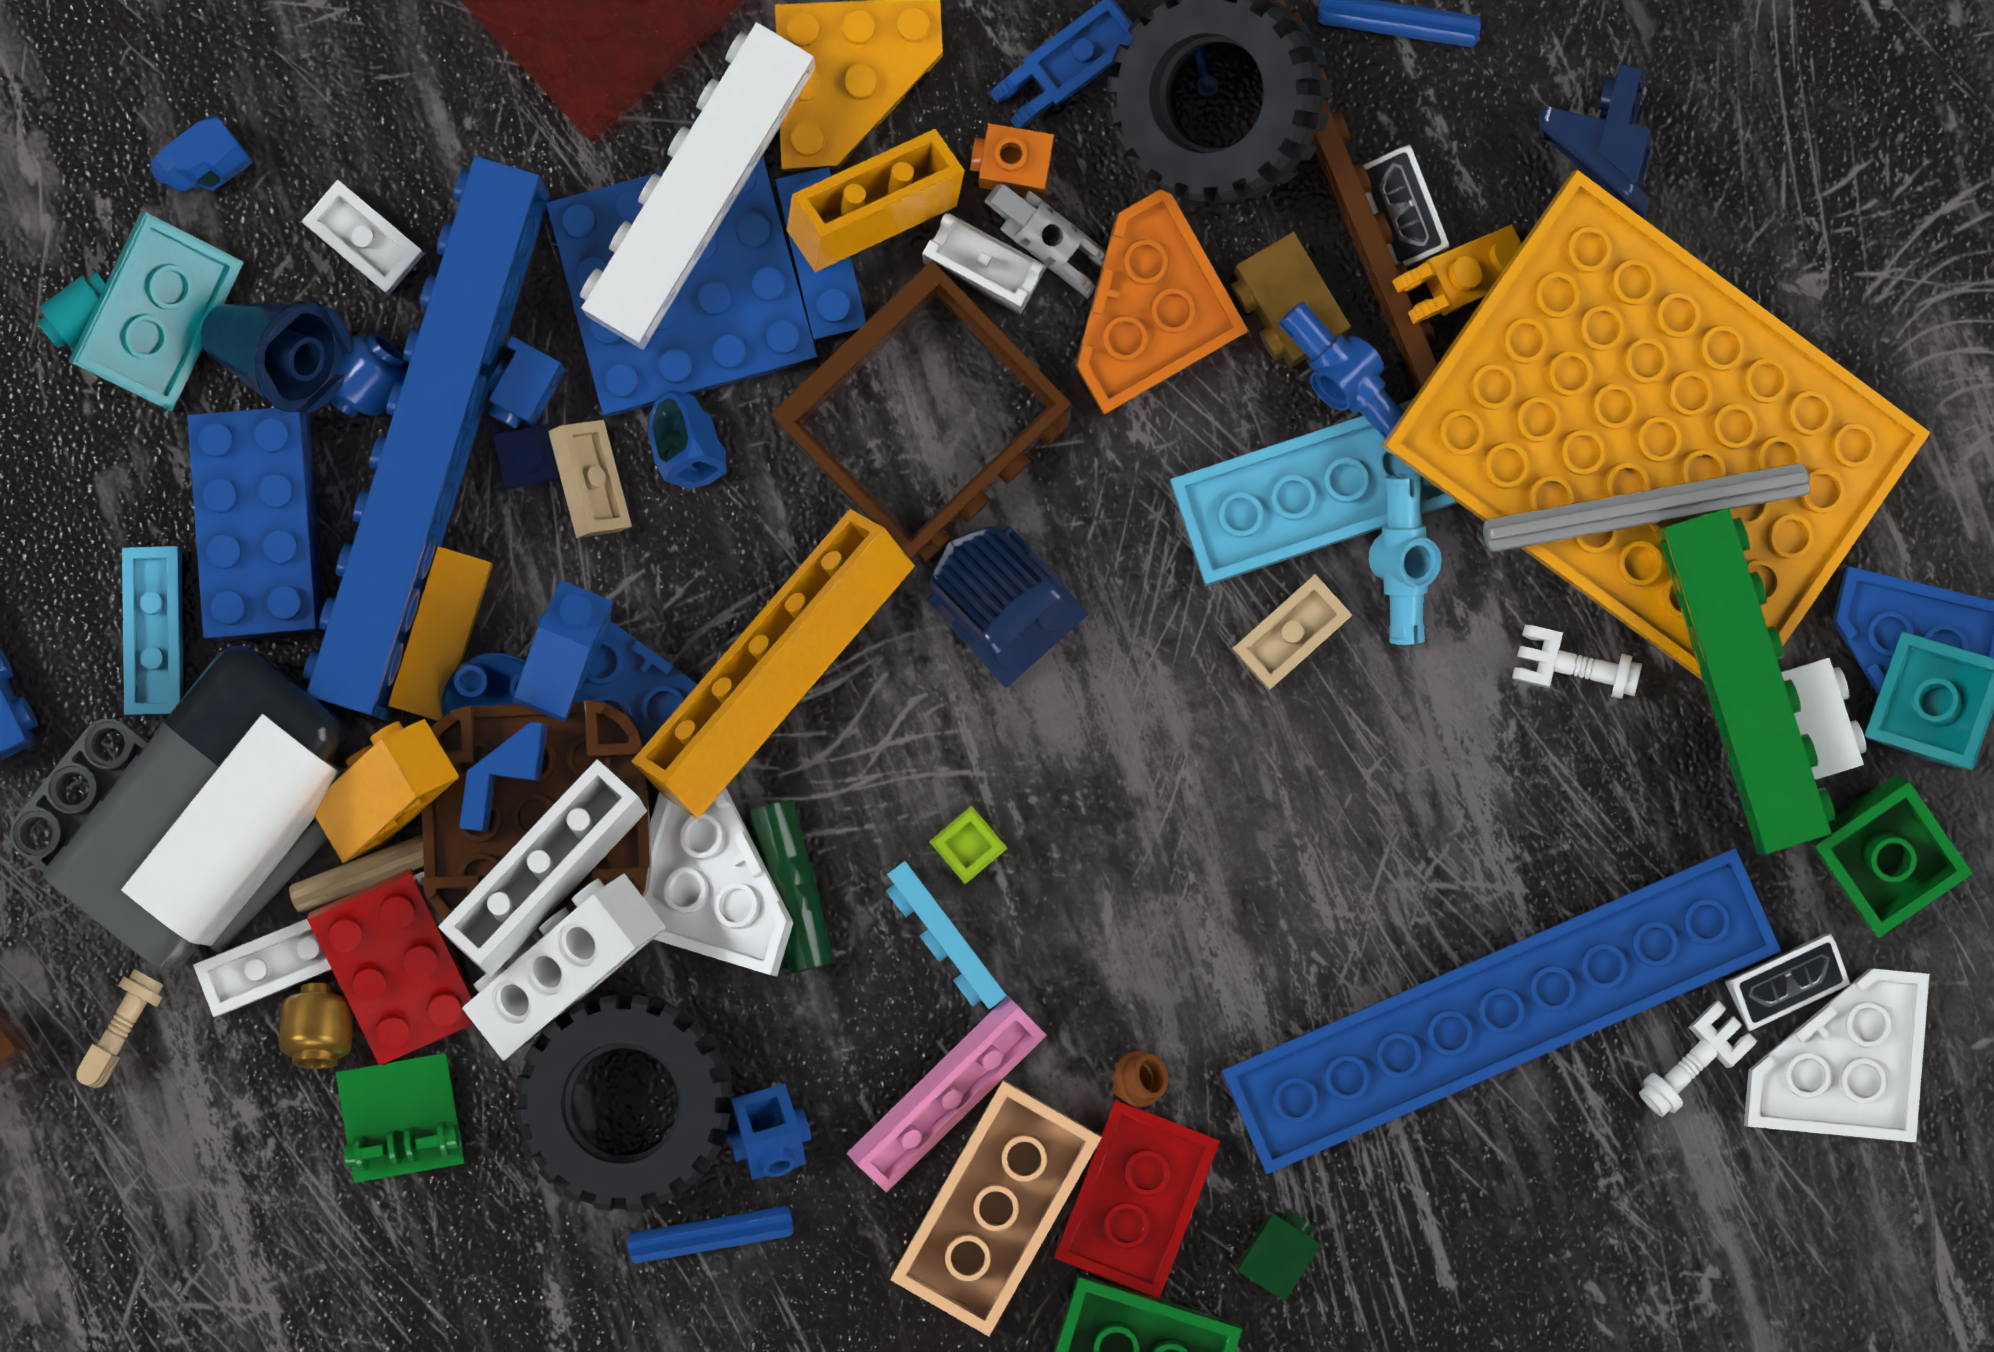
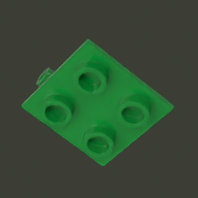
(399, 1118)

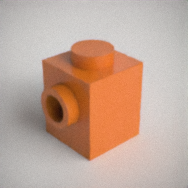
(1013, 158)

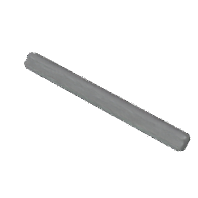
(1646, 507)

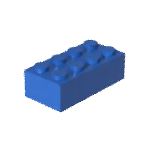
(256, 524)

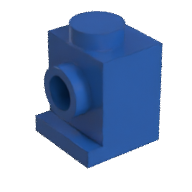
(523, 385)

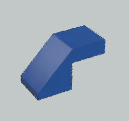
(516, 758)

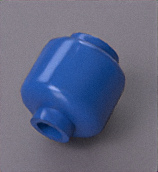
(369, 375)

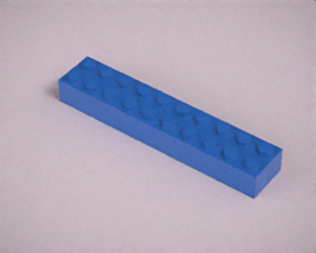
(428, 436)

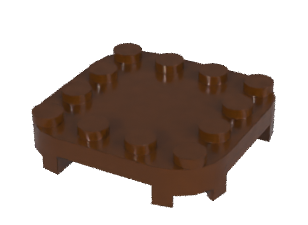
(462, 858)

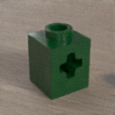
(1279, 1253)

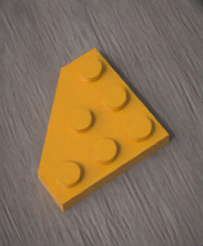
(864, 67)

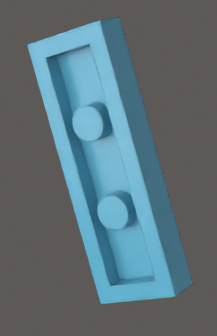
(152, 630)
(943, 937)

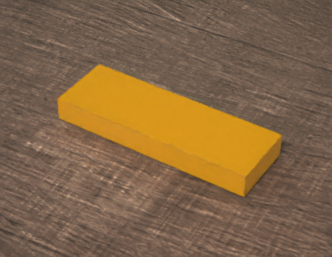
(440, 632)

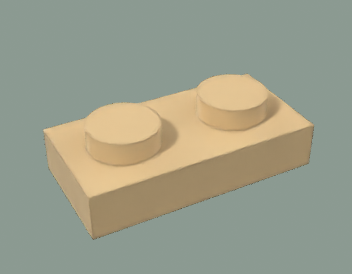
(590, 478)
(1291, 632)

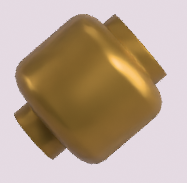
(316, 1027)

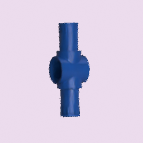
(1343, 368)

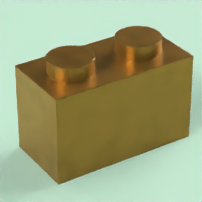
(1275, 283)

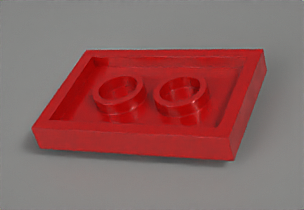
(393, 966)
(1136, 1199)

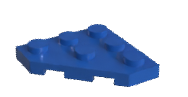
(1878, 607)
(634, 681)

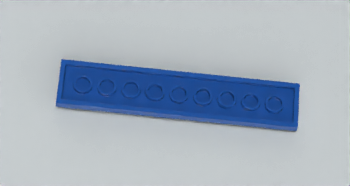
(1500, 1010)

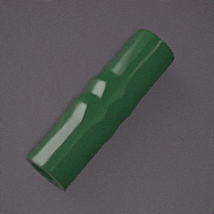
(788, 864)

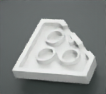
(715, 887)
(1849, 1064)

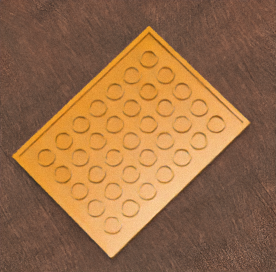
(1638, 369)

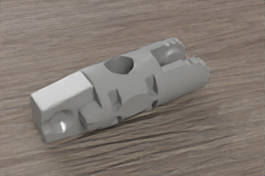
(1025, 223)

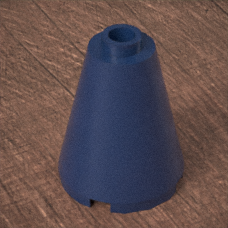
(280, 350)

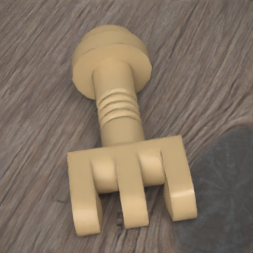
(103, 1057)

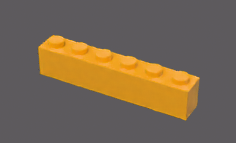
(773, 663)

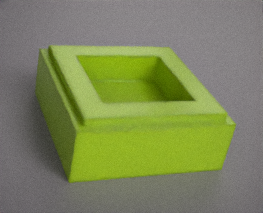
(968, 845)

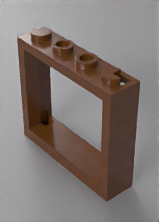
(863, 346)

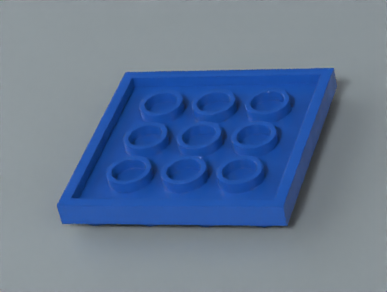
(729, 320)

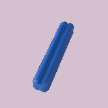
(1401, 20)
(710, 1234)

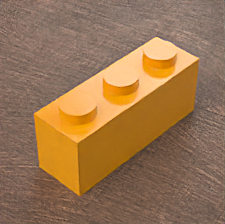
(875, 200)
(384, 788)

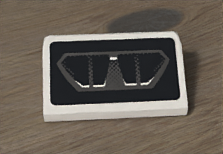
(1407, 206)
(1788, 981)

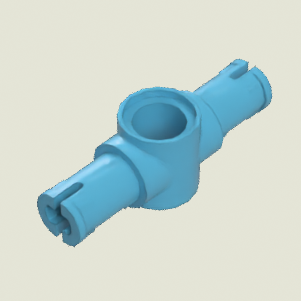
(1408, 580)

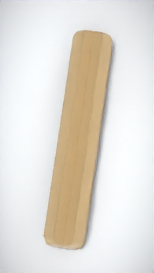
(357, 875)

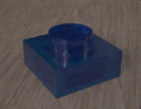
(526, 457)

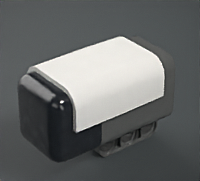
(195, 814)

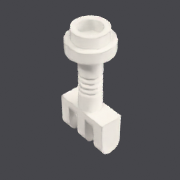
(1551, 659)
(1662, 1093)

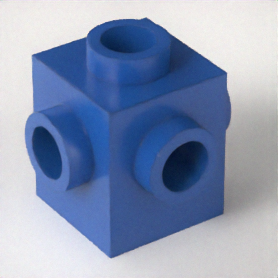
(768, 1132)

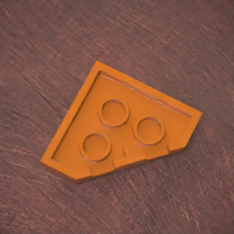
(1152, 305)

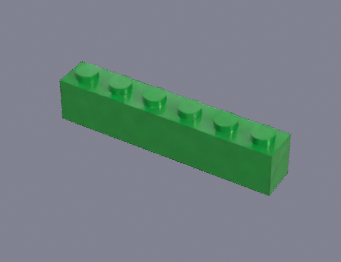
(1745, 681)

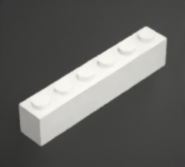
(698, 185)

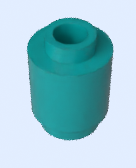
(71, 309)

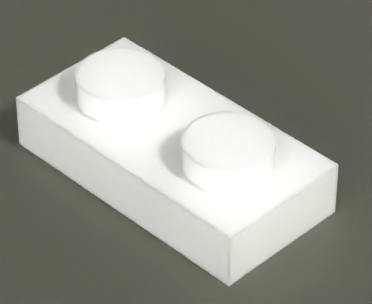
(363, 237)

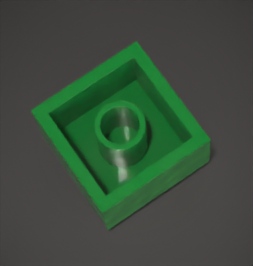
(1890, 855)

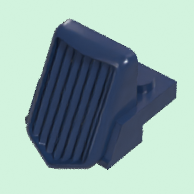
(1609, 149)
(1002, 600)

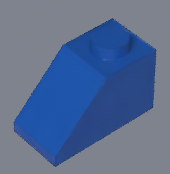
(563, 650)

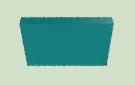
(153, 311)

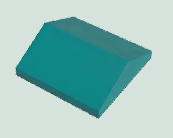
(1934, 702)

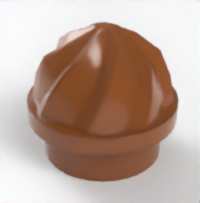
(1139, 1078)

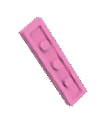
(946, 1094)

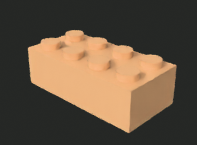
(995, 1207)

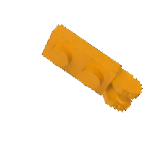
(1460, 274)

